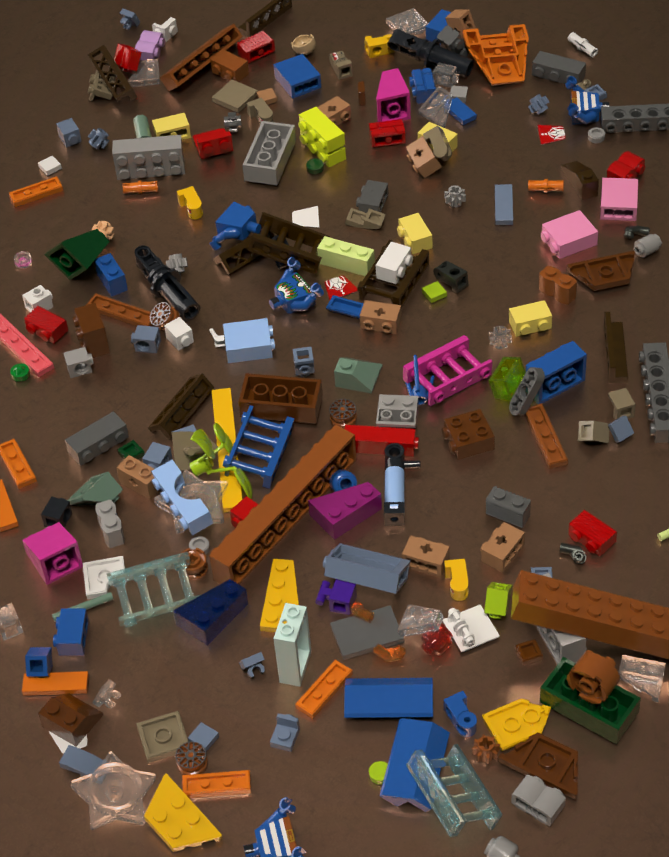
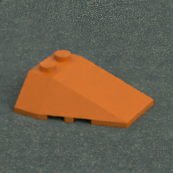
(500, 55)

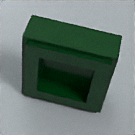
(131, 449)

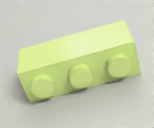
(346, 256)

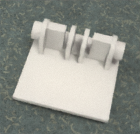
(470, 627)

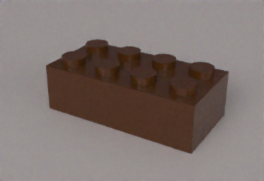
(281, 397)

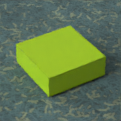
(434, 292)

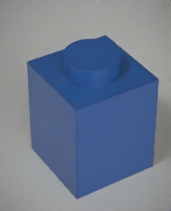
(39, 661)

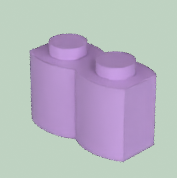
(150, 44)

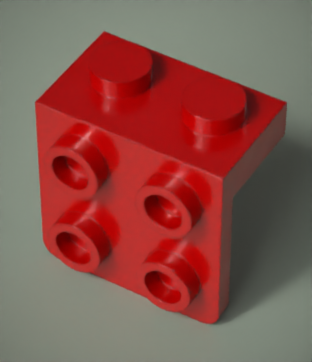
(213, 142)

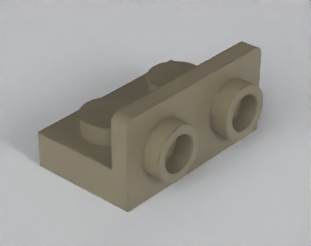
(99, 87)

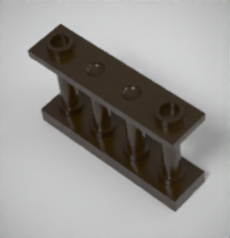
(282, 252)
(405, 285)

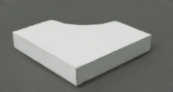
(96, 575)

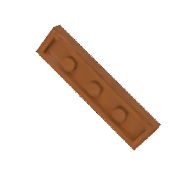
(121, 311)
(546, 436)

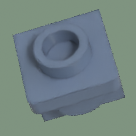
(285, 732)

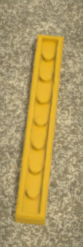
(225, 418)

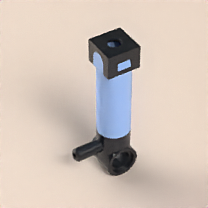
(395, 484)

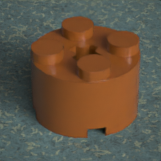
(594, 677)

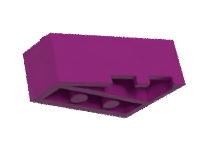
(345, 508)

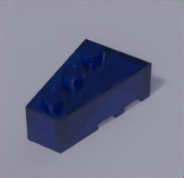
(211, 611)

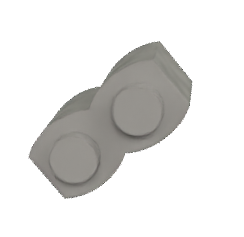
(110, 523)
(538, 799)

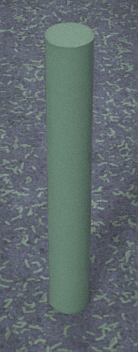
(90, 603)

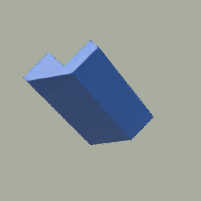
(388, 697)
(398, 782)

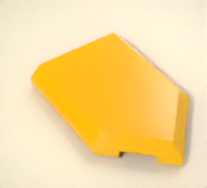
(516, 722)

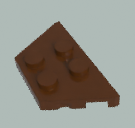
(604, 271)
(547, 760)

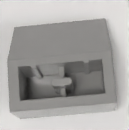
(397, 411)

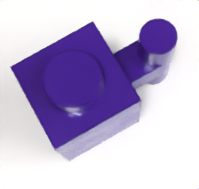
(339, 597)

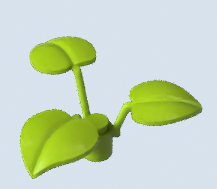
(205, 463)

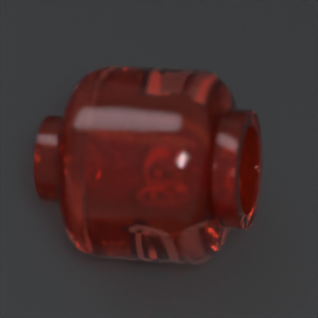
(437, 641)

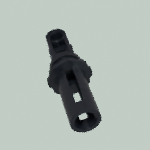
(429, 52)
(166, 283)

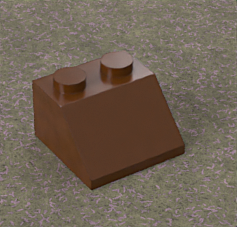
(69, 718)

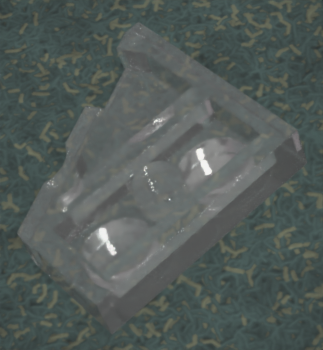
(146, 74)
(437, 107)
(419, 620)
(643, 675)

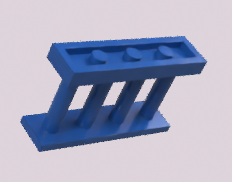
(272, 458)

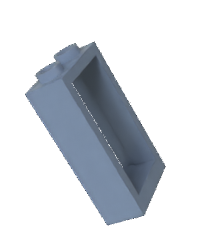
(366, 568)

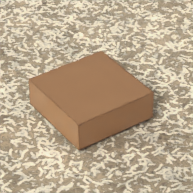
(267, 95)

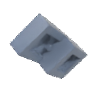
(79, 761)

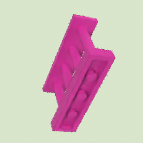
(447, 355)

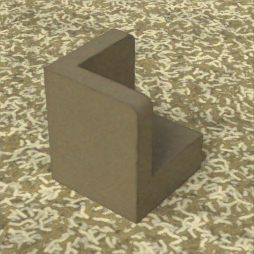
(622, 403)
(593, 431)

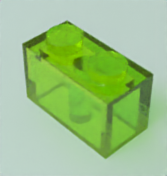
(507, 377)

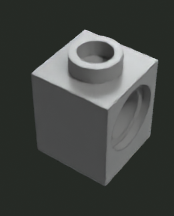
(78, 362)

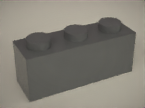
(557, 68)
(96, 438)

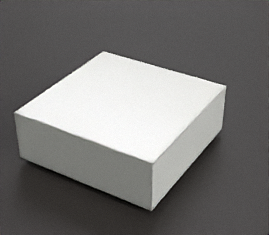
(49, 165)

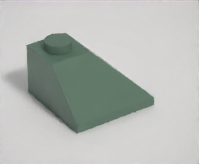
(356, 374)
(96, 490)

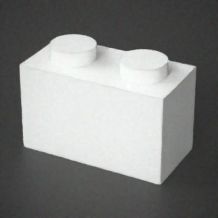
(393, 262)

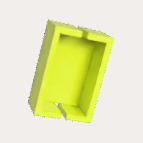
(322, 137)

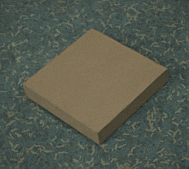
(234, 96)
(162, 736)

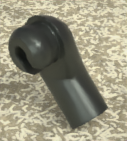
(639, 230)
(574, 551)

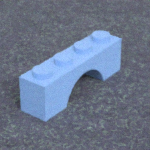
(192, 512)

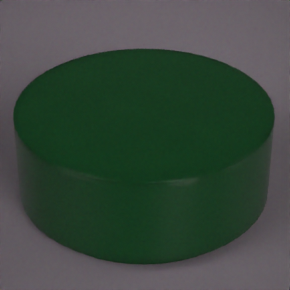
(314, 166)

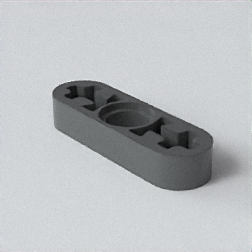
(532, 380)

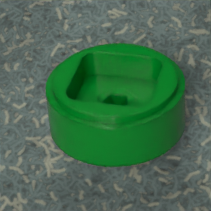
(20, 372)

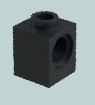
(56, 511)

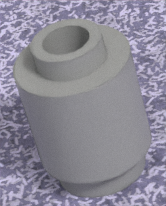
(647, 245)

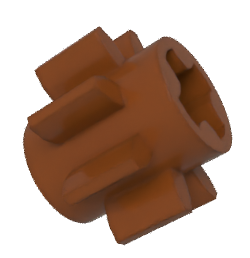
(485, 749)

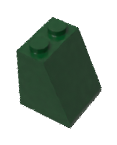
(77, 253)

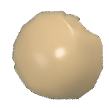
(304, 44)

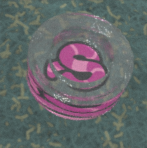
(22, 259)

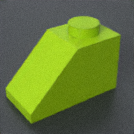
(497, 599)

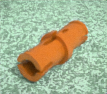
(545, 185)
(140, 187)

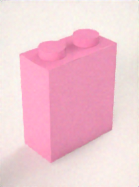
(619, 199)
(569, 234)

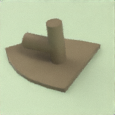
(186, 450)

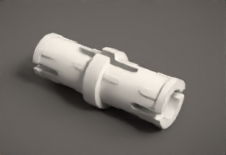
(582, 44)

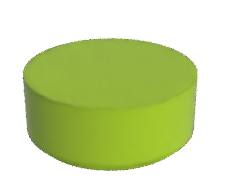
(377, 772)

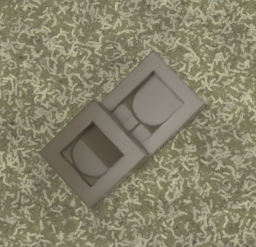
(369, 220)

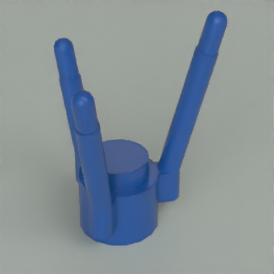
(418, 390)

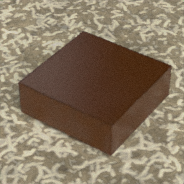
(361, 93)
(528, 652)

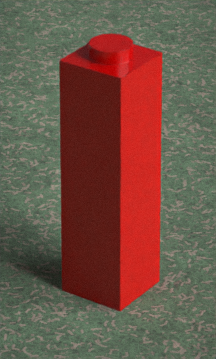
(375, 439)

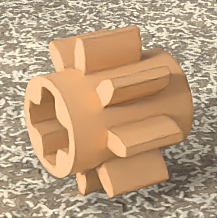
(104, 227)

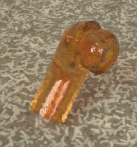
(358, 610)
(391, 654)

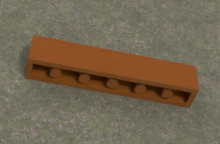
(200, 57)

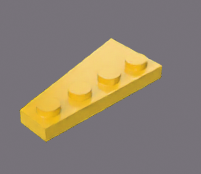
(280, 590)

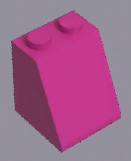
(393, 97)
(53, 552)

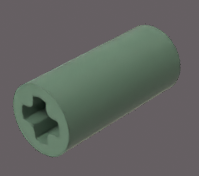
(141, 126)

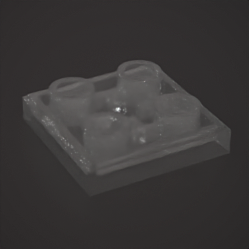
(408, 21)

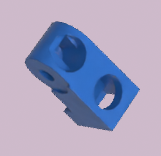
(459, 715)

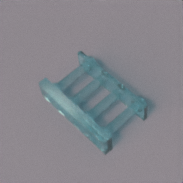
(138, 574)
(440, 799)

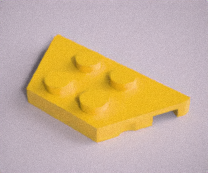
(178, 818)

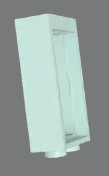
(292, 644)

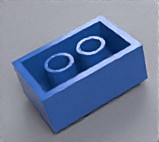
(562, 370)

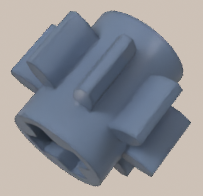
(538, 104)
(98, 138)

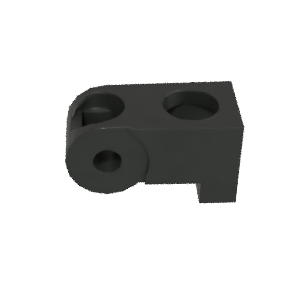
(452, 275)

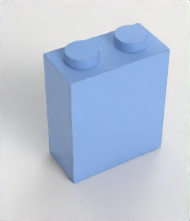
(248, 340)

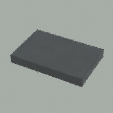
(360, 637)

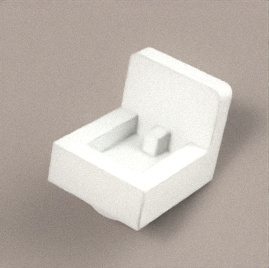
(168, 29)

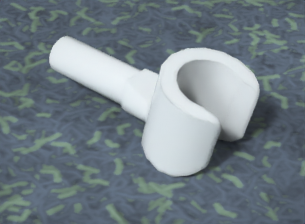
(218, 340)

